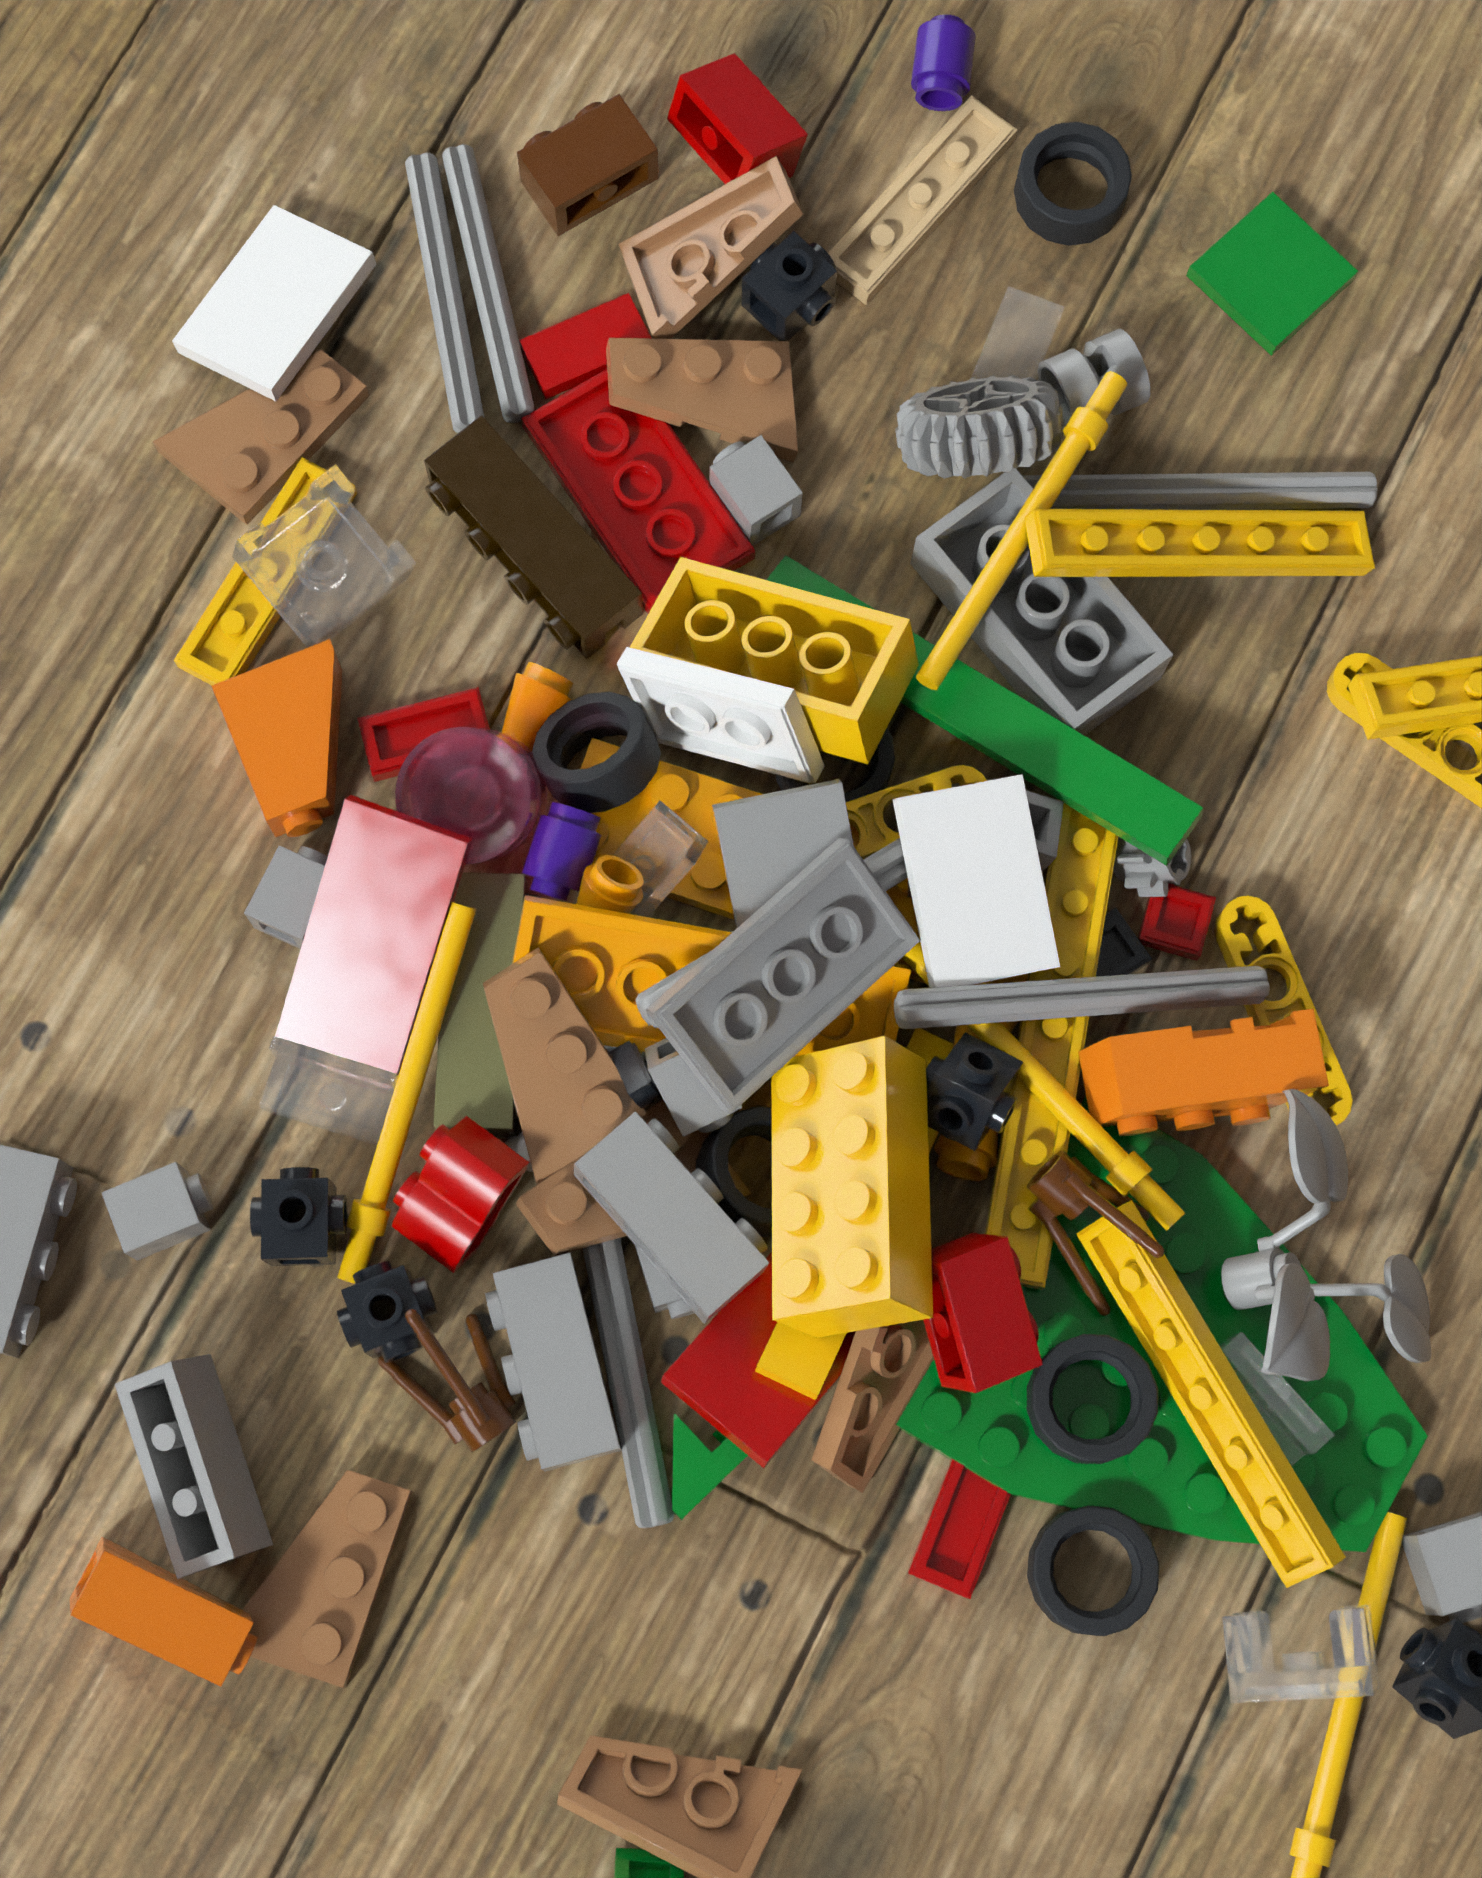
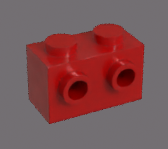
(734, 119)
(979, 1314)

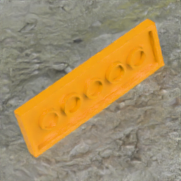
(617, 955)

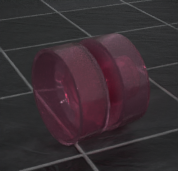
(476, 786)

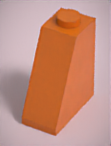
(288, 735)
(162, 1613)

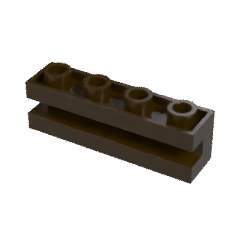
(532, 537)

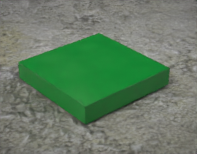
(1271, 273)

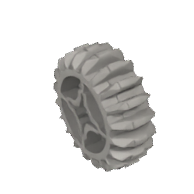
(979, 426)

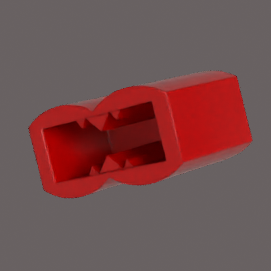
(458, 1192)

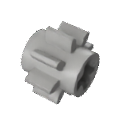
(1148, 874)

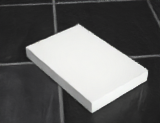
(274, 302)
(723, 714)
(976, 882)

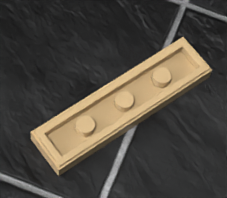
(920, 199)

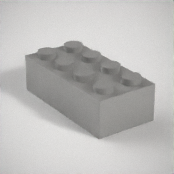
(1056, 640)

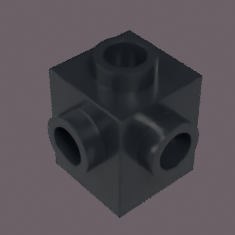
(790, 286)
(971, 1091)
(314, 1236)
(393, 1336)
(1444, 1677)

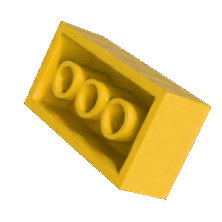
(835, 654)
(851, 1189)

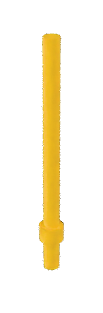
(1082, 434)
(1127, 1171)
(370, 1215)
(1313, 1843)

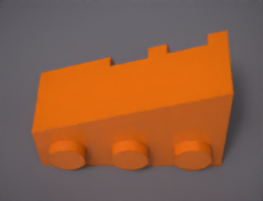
(1201, 1073)

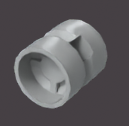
(1079, 374)

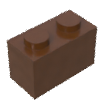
(588, 164)

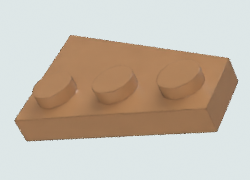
(707, 244)
(712, 384)
(253, 443)
(555, 1065)
(569, 1215)
(870, 1398)
(326, 1583)
(681, 1808)

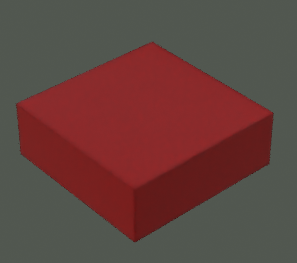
(1177, 922)

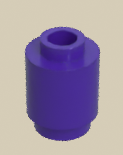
(943, 62)
(562, 850)

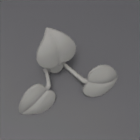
(1297, 1326)

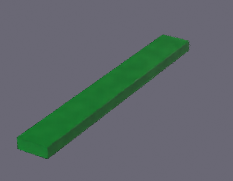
(1037, 745)

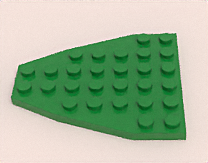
(1169, 1475)

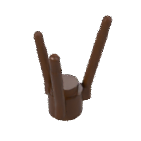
(1069, 1188)
(477, 1412)

